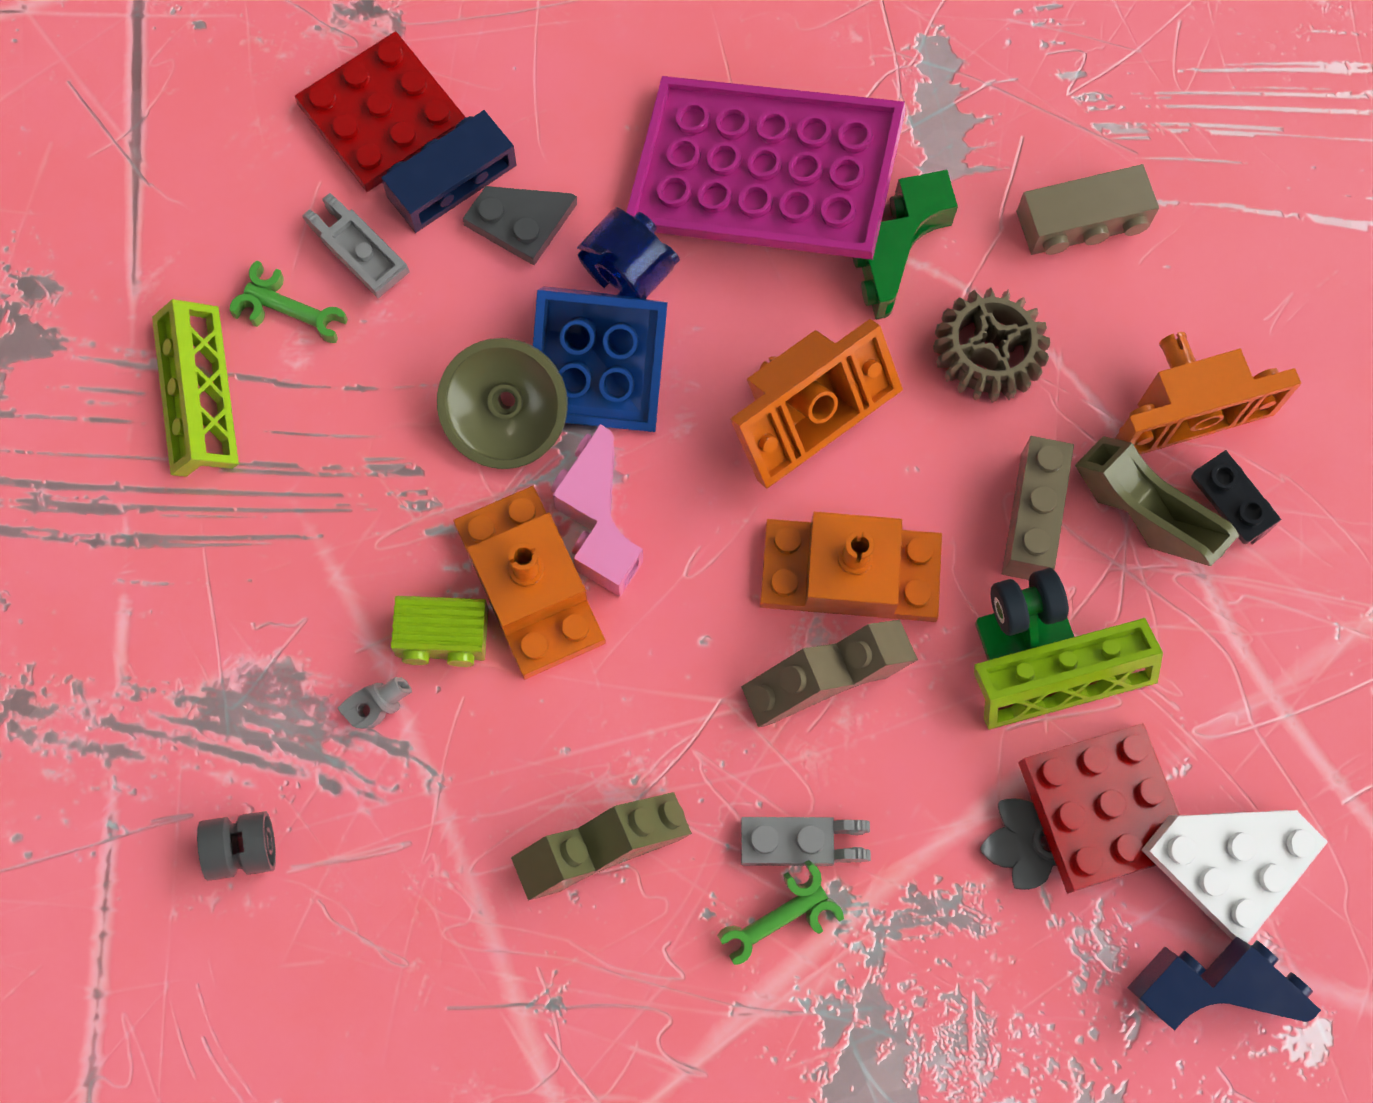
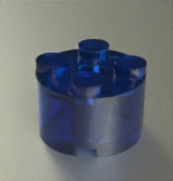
(627, 254)

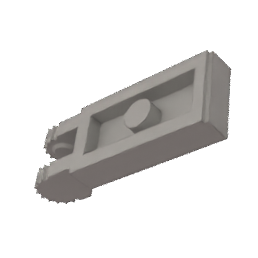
(358, 247)
(799, 839)

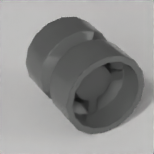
(220, 848)

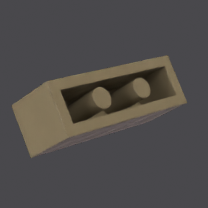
(1087, 210)
(1037, 507)

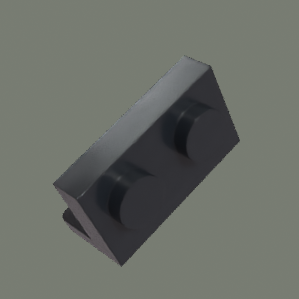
(1236, 498)

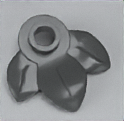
(1020, 845)

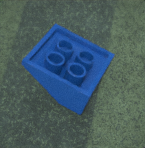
(605, 354)

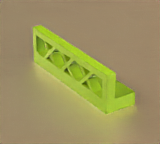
(180, 389)
(1068, 670)

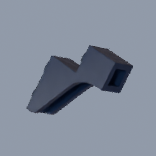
(1239, 976)

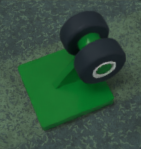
(1025, 616)

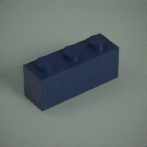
(449, 170)

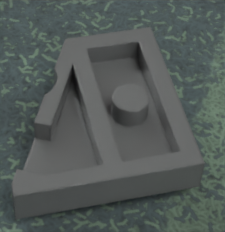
(520, 218)

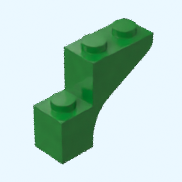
(917, 208)

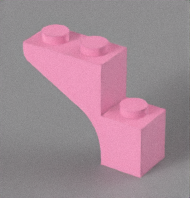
(586, 497)

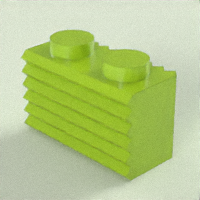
(439, 629)

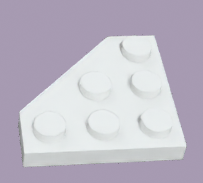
(1236, 862)

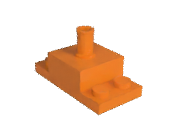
(1203, 397)
(813, 398)
(852, 567)
(530, 581)

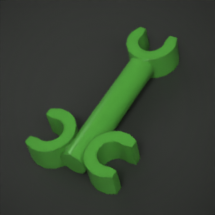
(263, 292)
(809, 900)

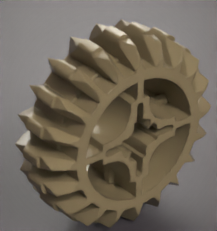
(1017, 330)

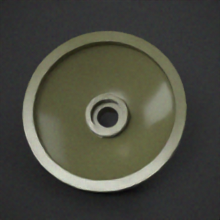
(480, 422)

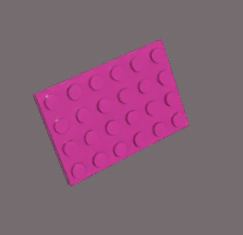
(768, 166)

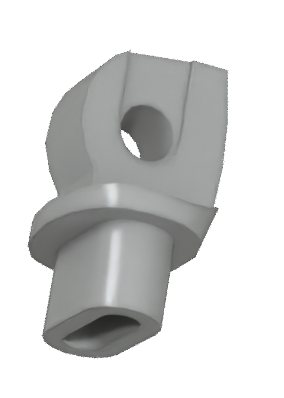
(380, 699)

